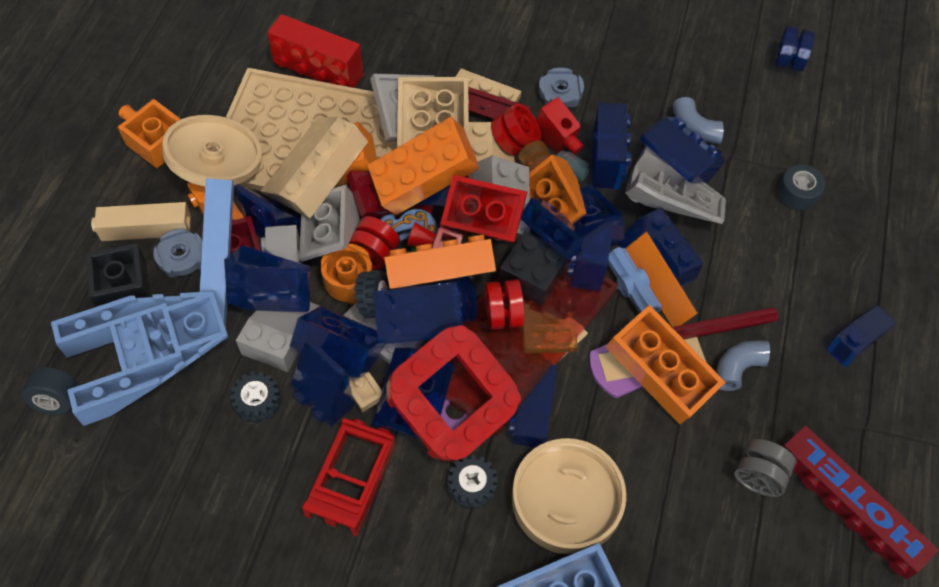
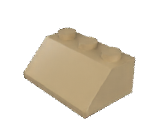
(484, 143)

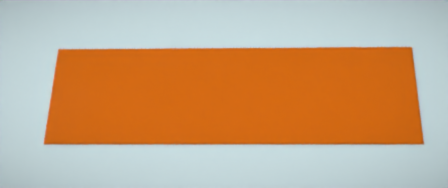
(662, 281)

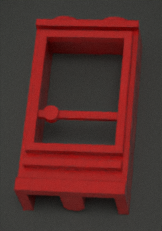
(338, 507)

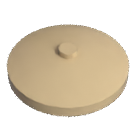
(211, 149)

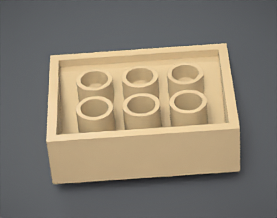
(428, 102)
(315, 165)

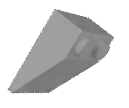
(330, 225)
(269, 336)

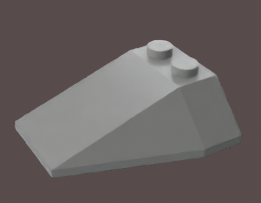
(661, 186)

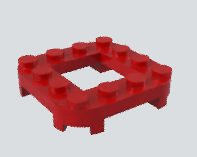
(421, 415)

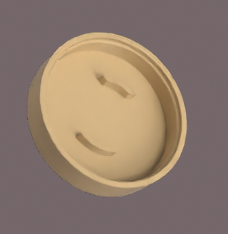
(568, 495)

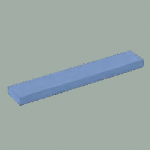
(216, 239)

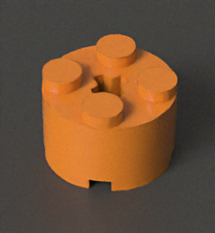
(341, 270)

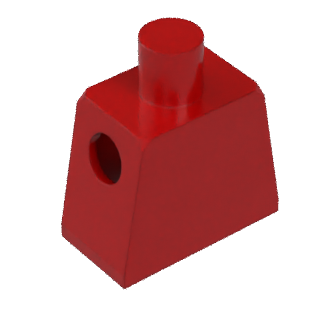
(559, 127)

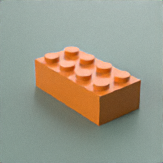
(423, 166)
(441, 263)
(665, 364)

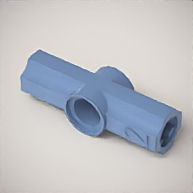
(632, 281)

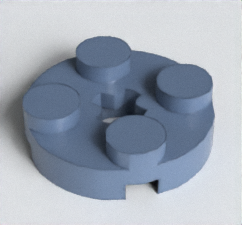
(571, 83)
(167, 249)

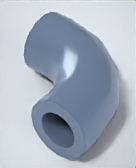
(709, 129)
(740, 358)

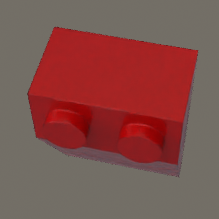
(483, 209)

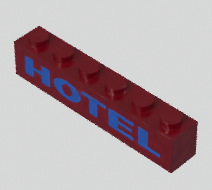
(859, 505)

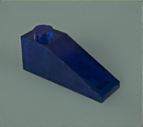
(552, 227)
(860, 335)
(533, 415)

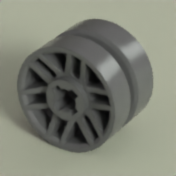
(765, 467)

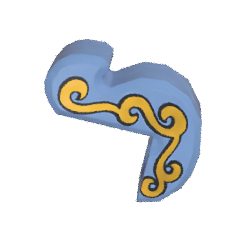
(406, 222)

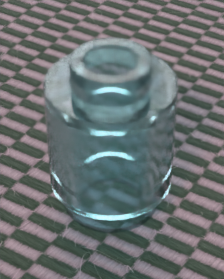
(578, 165)

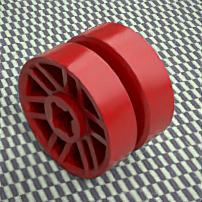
(515, 129)
(376, 238)
(504, 304)

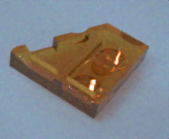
(547, 333)

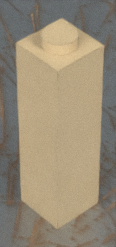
(140, 221)

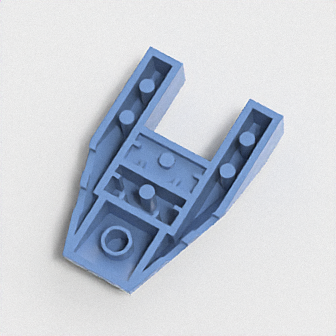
(151, 340)

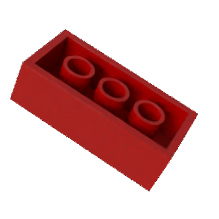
(315, 52)

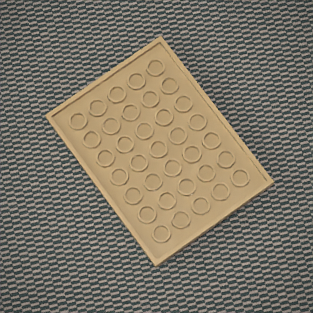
(285, 106)

